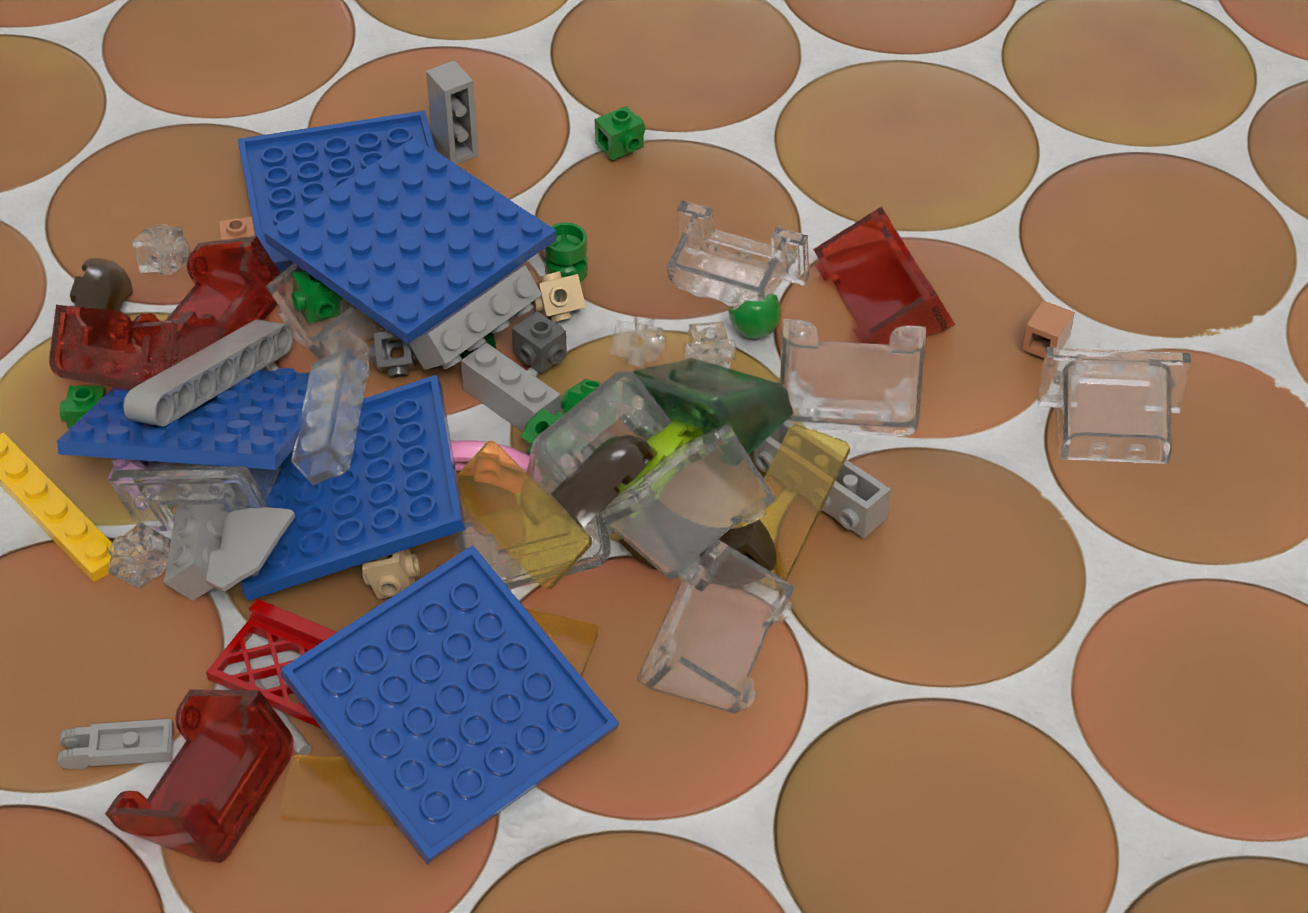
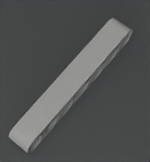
(207, 373)

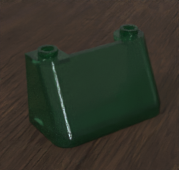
(718, 396)

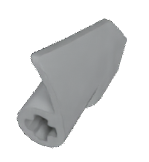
(246, 544)

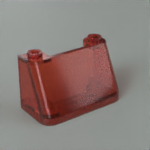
(880, 280)
(227, 290)
(99, 348)
(216, 780)

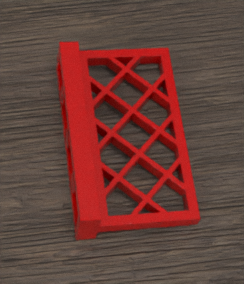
(288, 633)

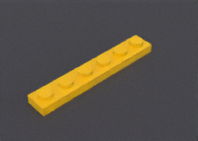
(53, 511)

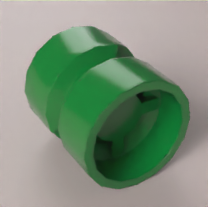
(568, 252)

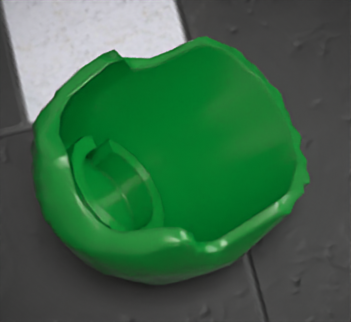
(756, 318)

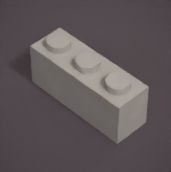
(452, 112)
(506, 387)

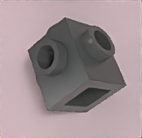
(539, 342)
(382, 350)

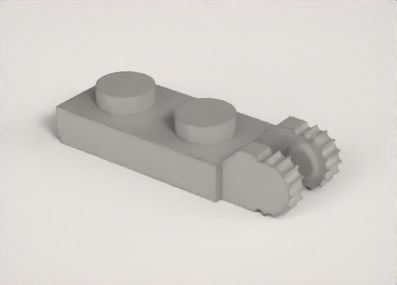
(117, 744)

